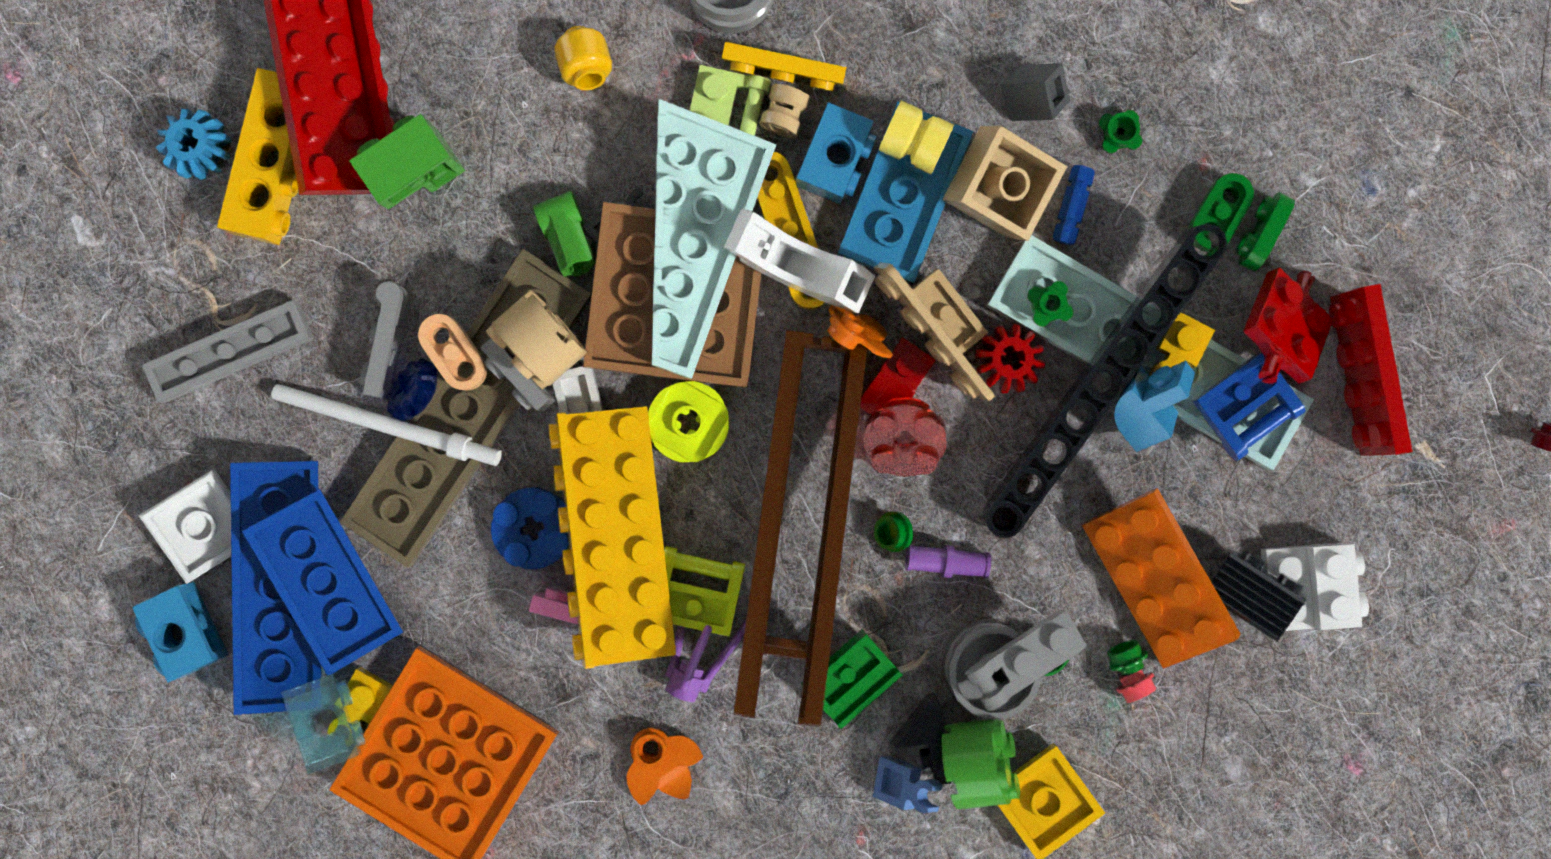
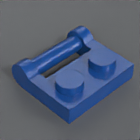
(1239, 396)

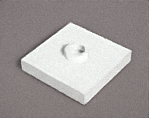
(193, 526)

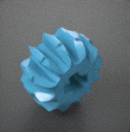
(181, 136)

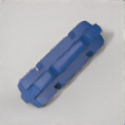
(1073, 204)

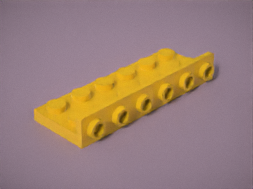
(612, 536)

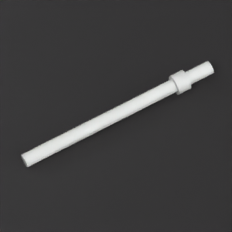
(455, 445)

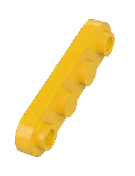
(785, 210)

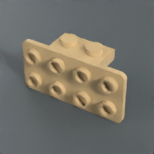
(944, 318)

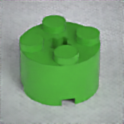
(979, 763)

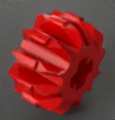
(1005, 372)

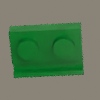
(856, 678)

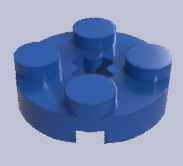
(512, 516)

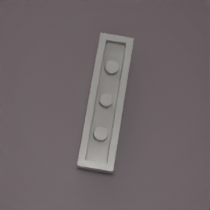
(227, 351)

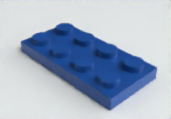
(322, 581)

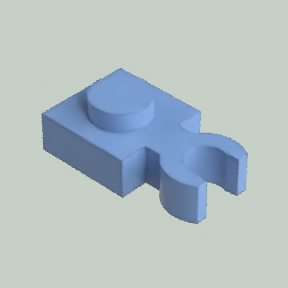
(901, 786)

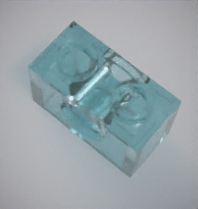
(304, 705)

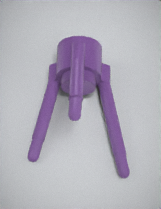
(688, 678)

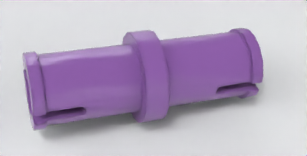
(948, 561)

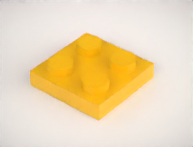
(1051, 803)

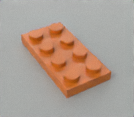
(1161, 579)

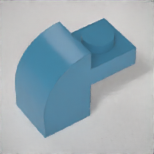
(1146, 405)

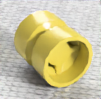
(916, 137)

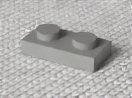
(526, 390)

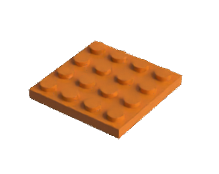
(444, 759)

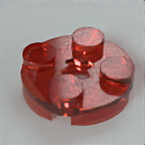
(905, 459)

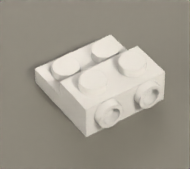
(1329, 583)

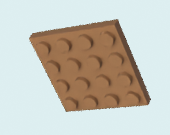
(623, 306)

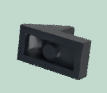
(925, 728)

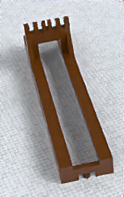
(817, 647)

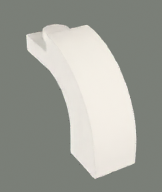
(797, 264)

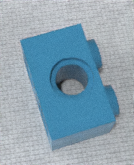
(836, 129)
(200, 640)

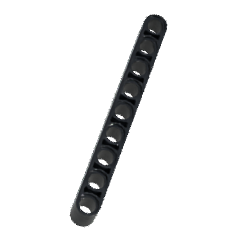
(1121, 372)

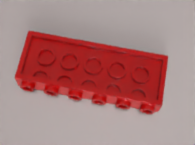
(328, 88)

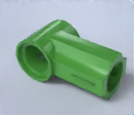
(562, 225)

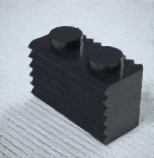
(1257, 595)

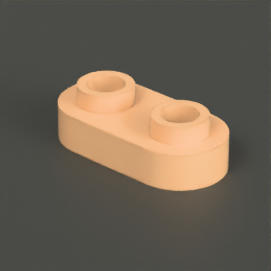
(453, 353)

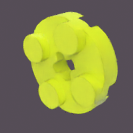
(666, 428)

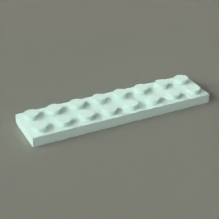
(1097, 310)

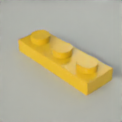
(783, 66)

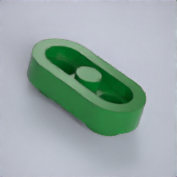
(1221, 213)
(1272, 217)

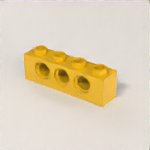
(251, 175)

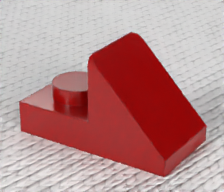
(897, 376)

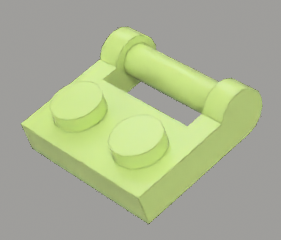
(717, 91)

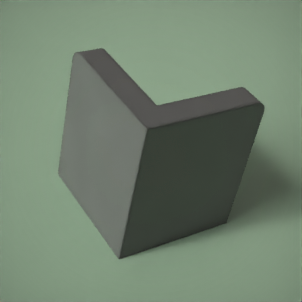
(1035, 92)

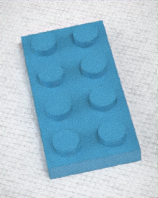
(902, 208)

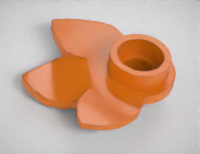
(861, 329)
(663, 770)

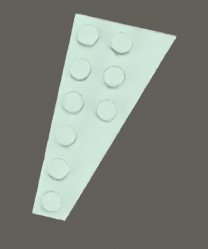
(701, 185)

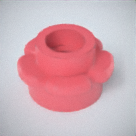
(1136, 686)

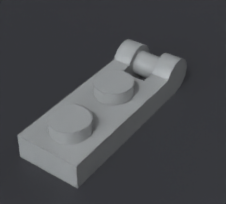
(385, 339)
(1026, 659)

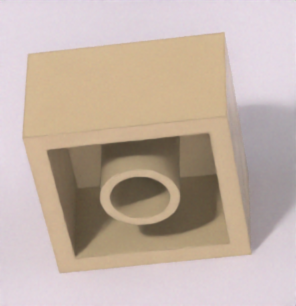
(1004, 182)

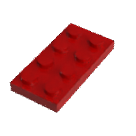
(1370, 372)

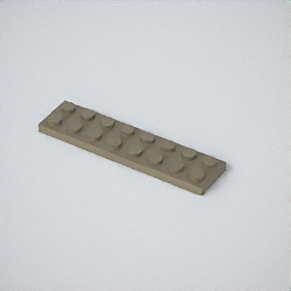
(420, 483)

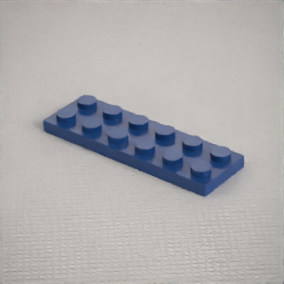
(267, 643)

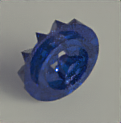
(412, 390)

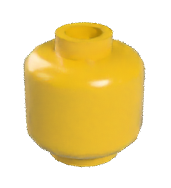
(583, 57)

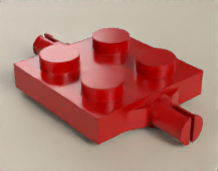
(1288, 326)

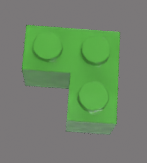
(406, 161)

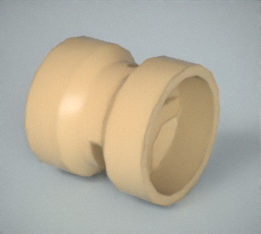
(784, 110)

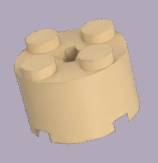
(537, 340)

